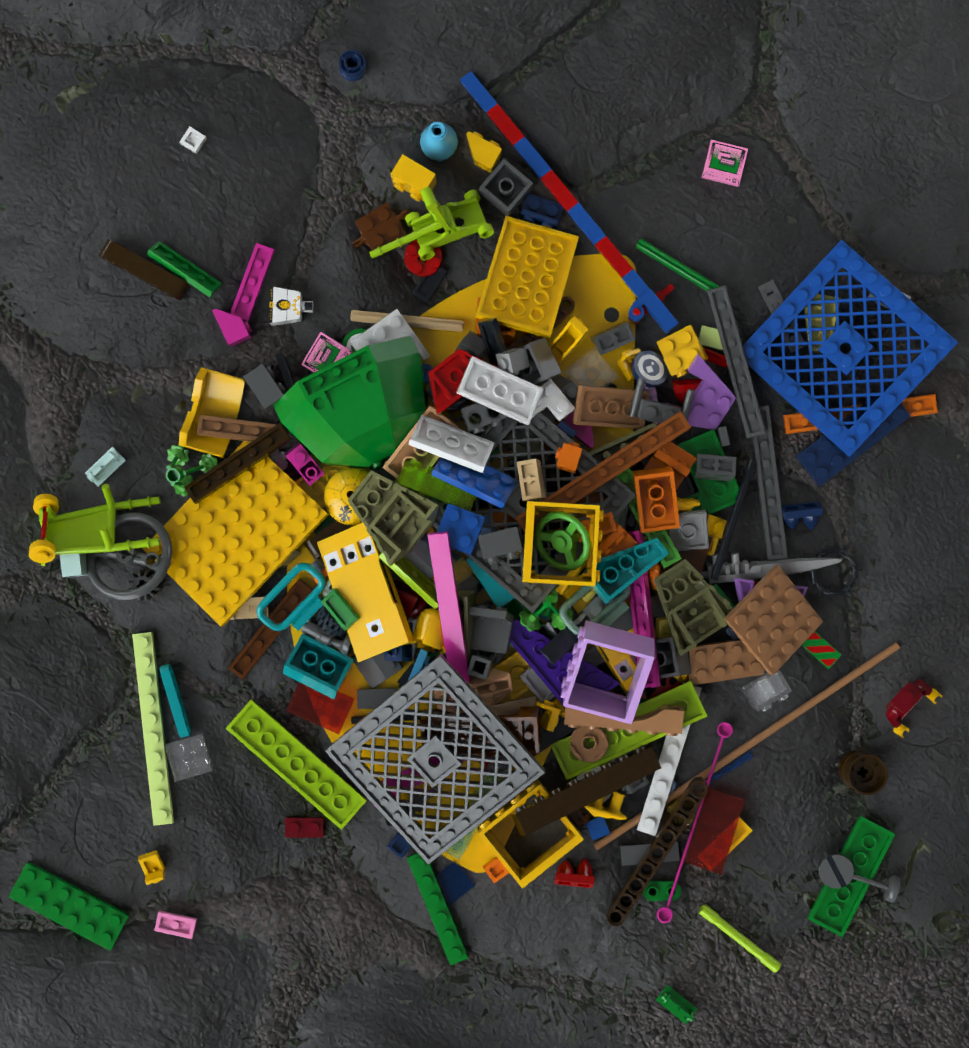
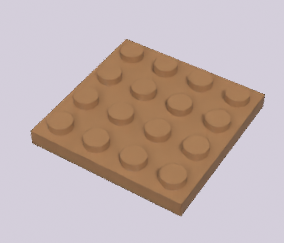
(773, 620)

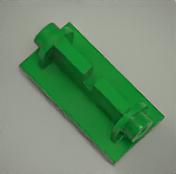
(677, 1004)

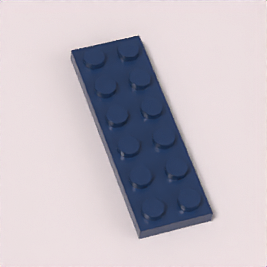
(825, 459)

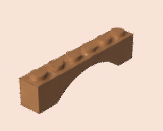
(664, 719)

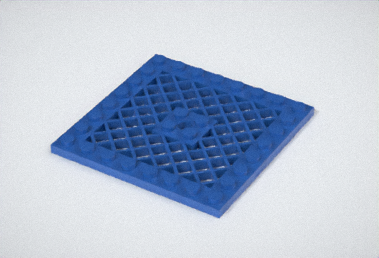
(883, 291)

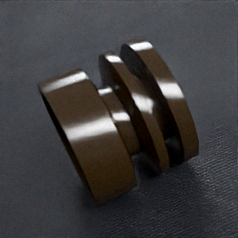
(870, 779)

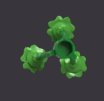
(177, 476)

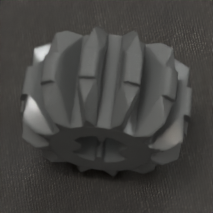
(138, 581)

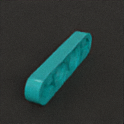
(175, 701)

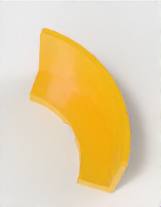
(214, 396)

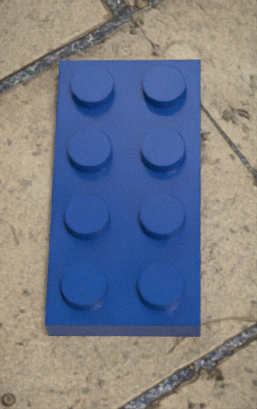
(490, 485)

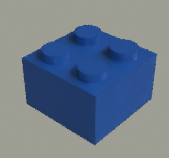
(462, 528)

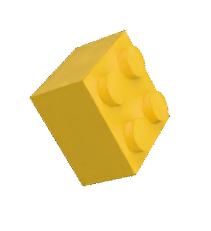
(412, 177)

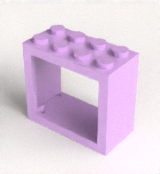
(599, 701)

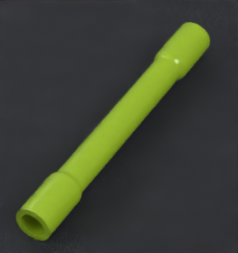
(715, 919)

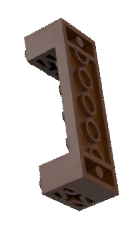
(524, 726)

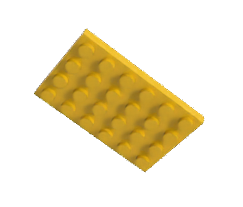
(527, 277)

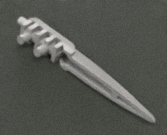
(758, 569)

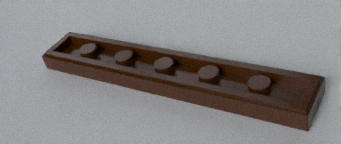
(265, 636)

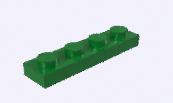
(184, 269)

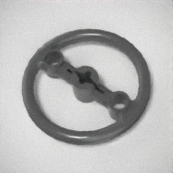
(161, 565)

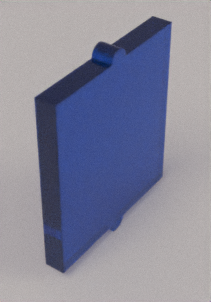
(453, 883)

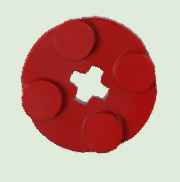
(416, 266)

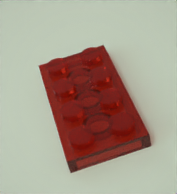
(714, 831)

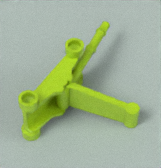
(441, 217)

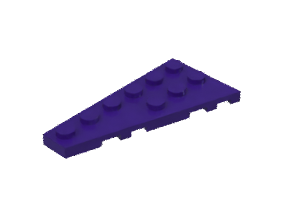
(528, 646)

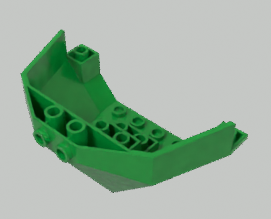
(358, 405)

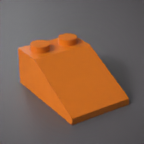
(656, 499)

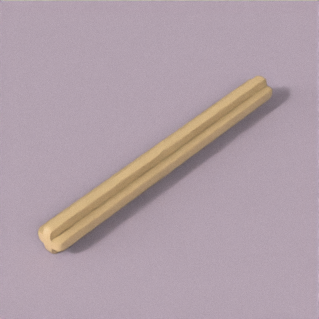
(413, 321)

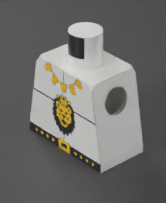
(287, 306)

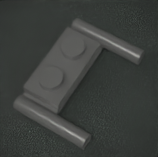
(655, 410)

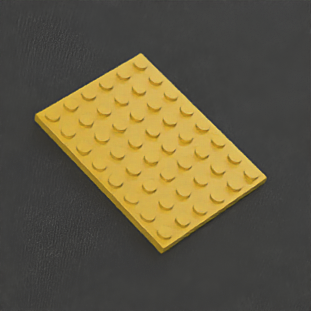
(238, 537)

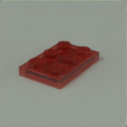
(320, 708)

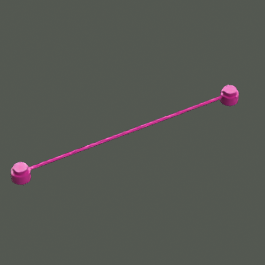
(665, 913)

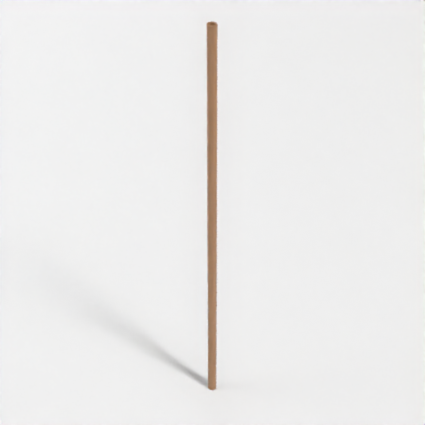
(759, 737)

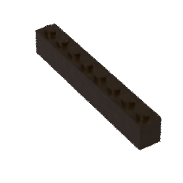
(585, 791)

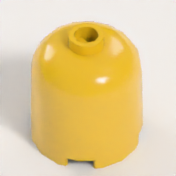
(428, 631)

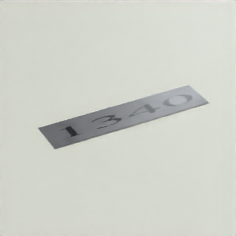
(773, 300)

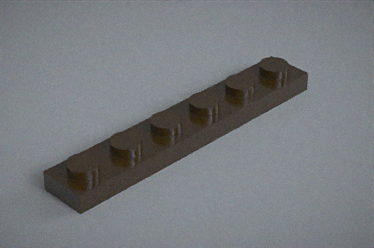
(237, 463)

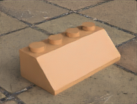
(408, 452)

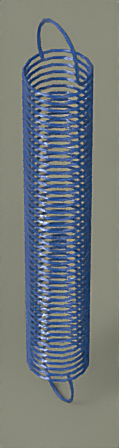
(732, 768)

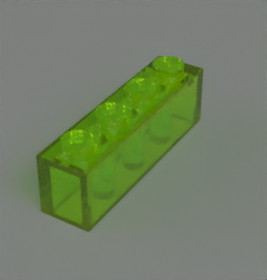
(421, 480)

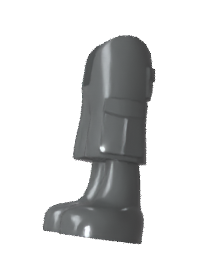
(313, 630)

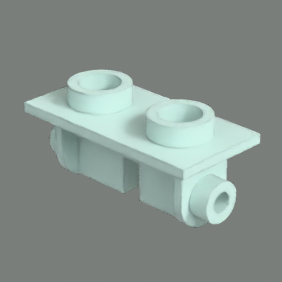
(105, 466)

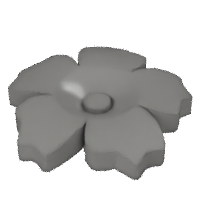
(279, 459)

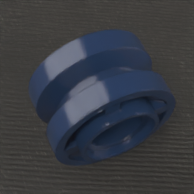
(350, 57)

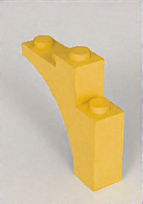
(568, 339)

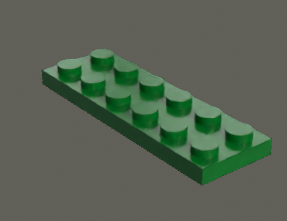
(865, 850)
(69, 906)

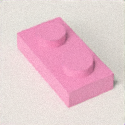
(175, 924)

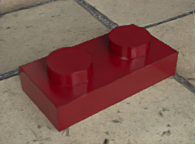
(304, 827)

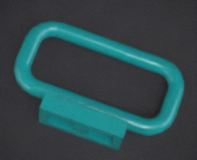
(304, 610)

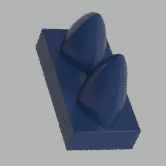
(808, 511)

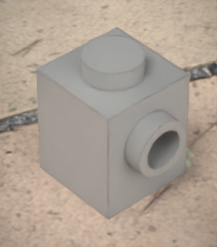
(513, 360)

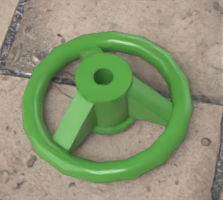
(563, 541)

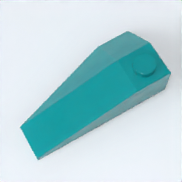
(625, 567)

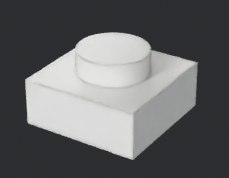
(193, 140)

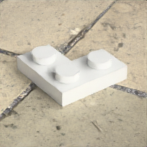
(554, 401)

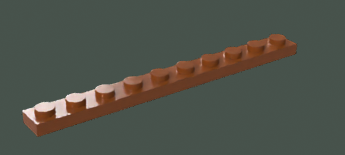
(615, 464)

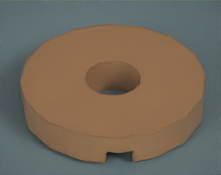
(584, 753)

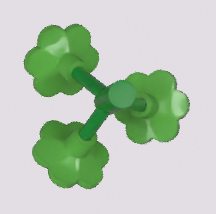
(531, 620)

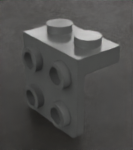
(491, 629)

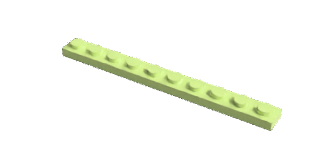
(153, 728)

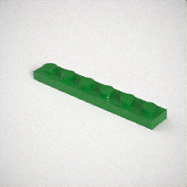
(438, 909)

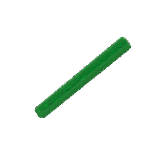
(675, 265)

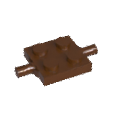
(380, 227)

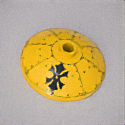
(337, 494)

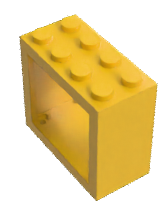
(592, 512)
(543, 862)

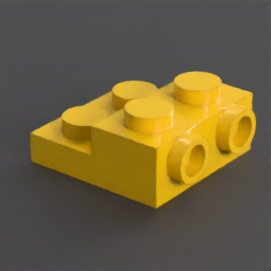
(680, 350)

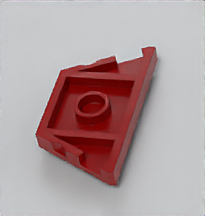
(446, 379)

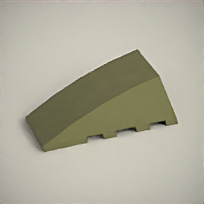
(392, 515)
(690, 605)

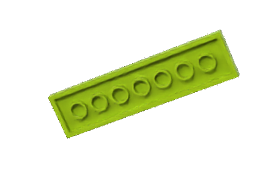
(621, 741)
(296, 764)

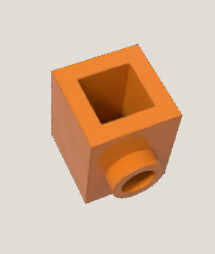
(568, 457)

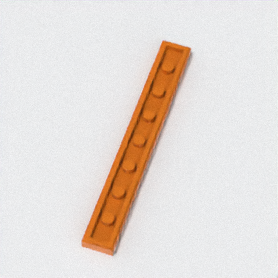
(914, 405)

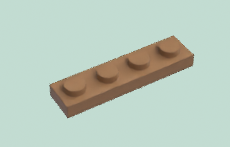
(231, 428)

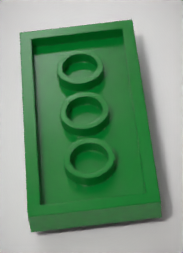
(714, 493)

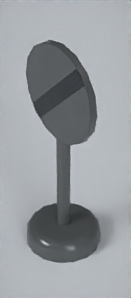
(838, 871)

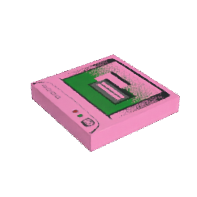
(724, 163)
(324, 352)

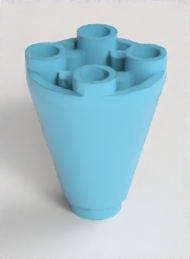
(438, 141)

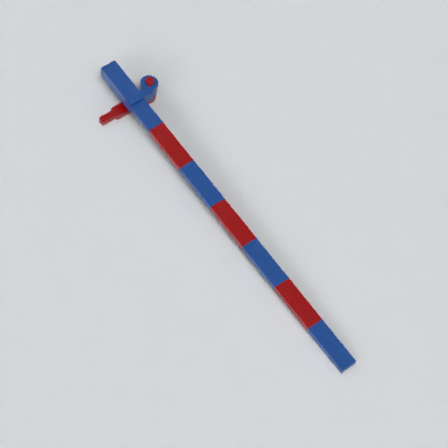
(647, 300)

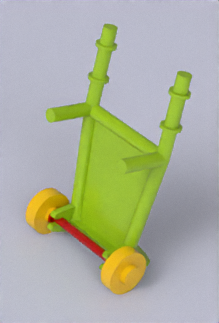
(83, 530)

